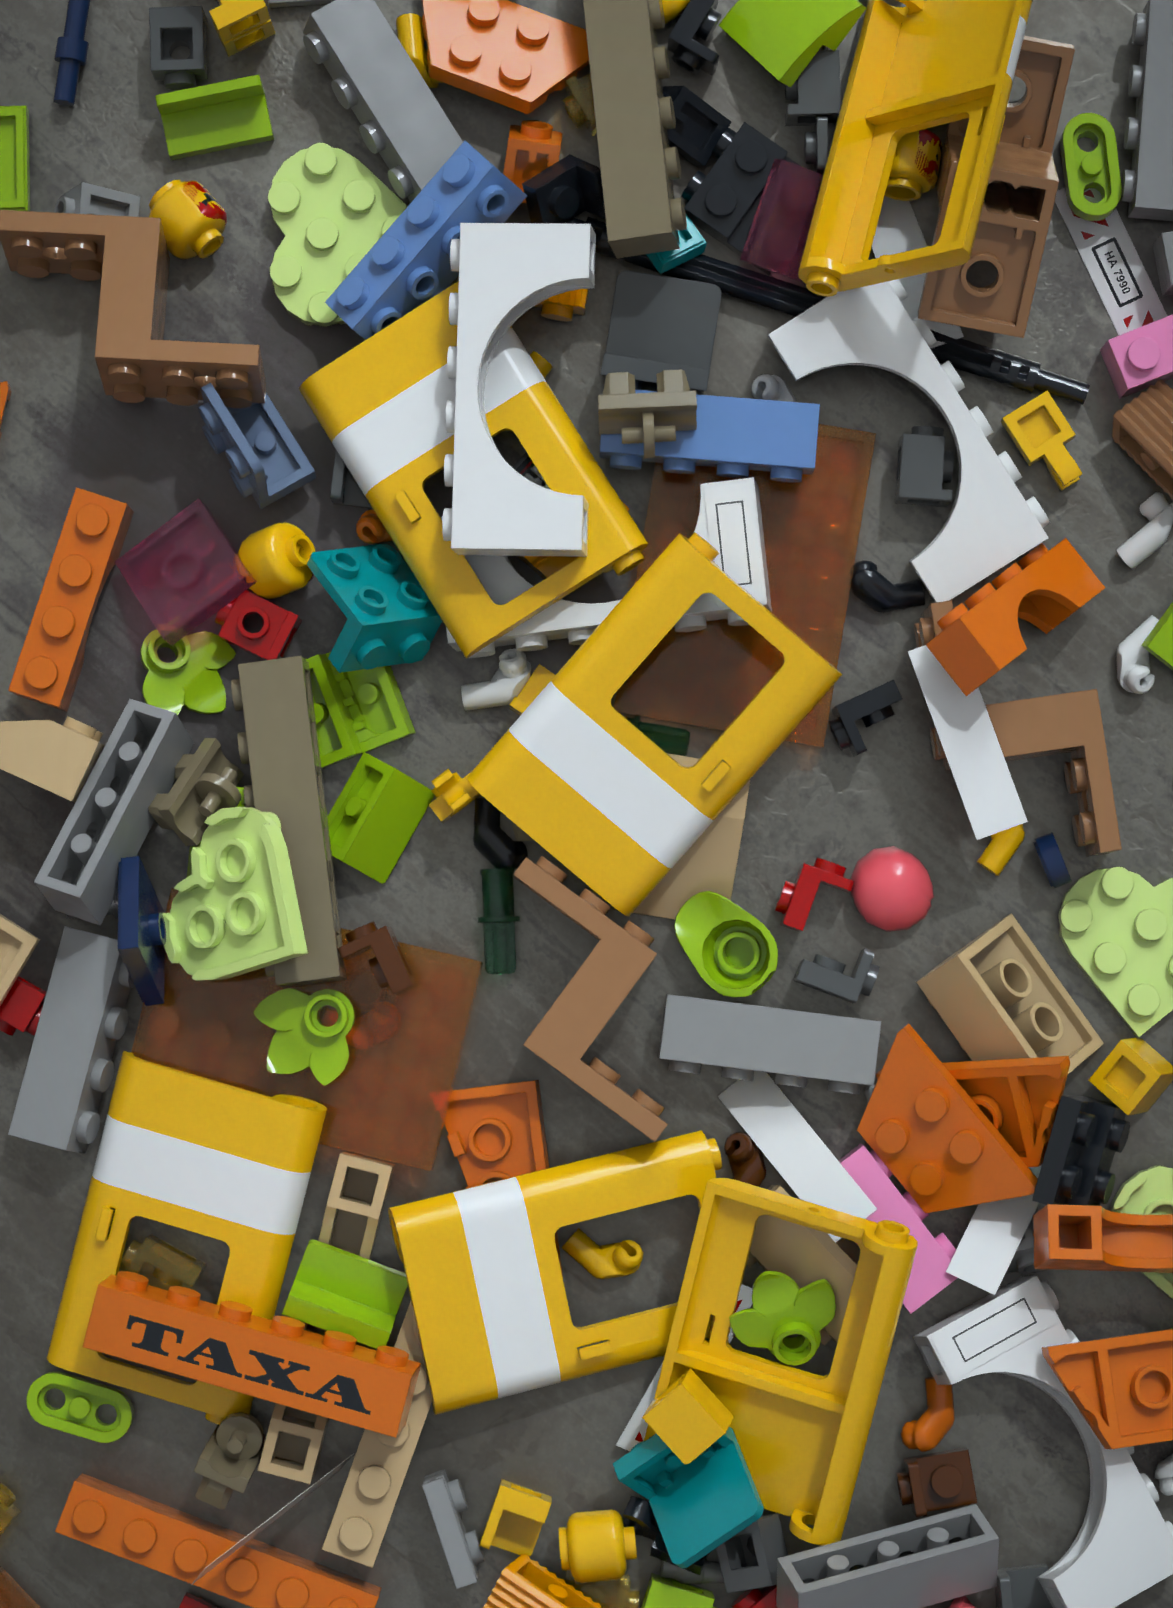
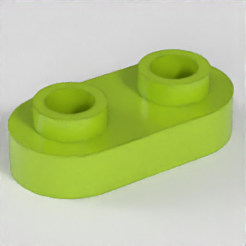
(1091, 169)
(81, 1407)

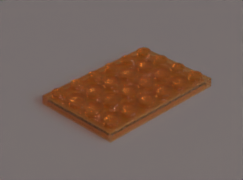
(810, 559)
(400, 1047)

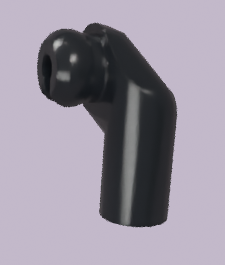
(880, 593)

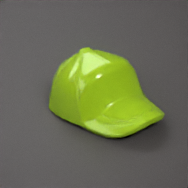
(726, 944)

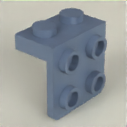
(258, 447)

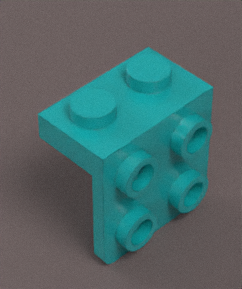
(383, 604)
(697, 1501)

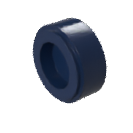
(1052, 860)

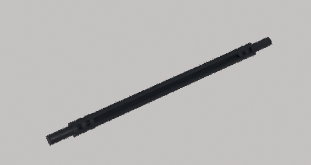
(794, 300)

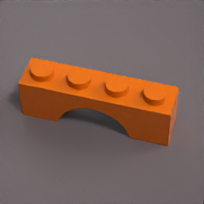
(63, 615)
(988, 635)
(1101, 1240)

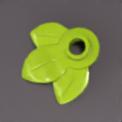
(189, 679)
(302, 1038)
(783, 1311)

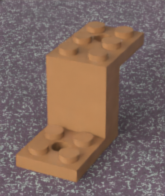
(1015, 203)
(134, 276)
(1048, 728)
(592, 996)

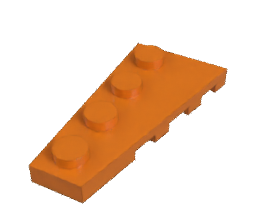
(498, 1132)

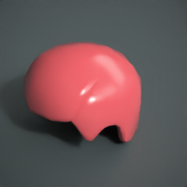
(891, 889)

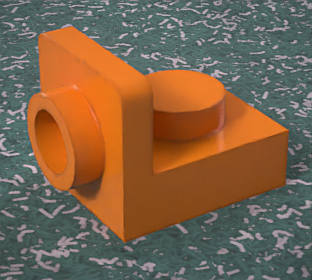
(530, 150)

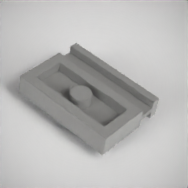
(460, 1548)

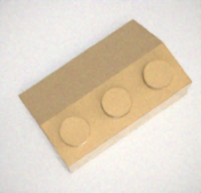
(1008, 1000)
(805, 1257)

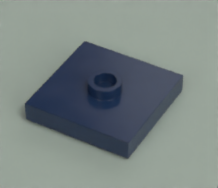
(141, 930)

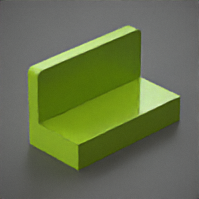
(215, 117)
(376, 817)
(346, 1294)

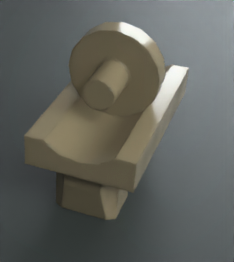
(650, 415)
(202, 787)
(229, 1458)

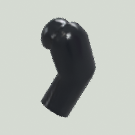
(492, 840)

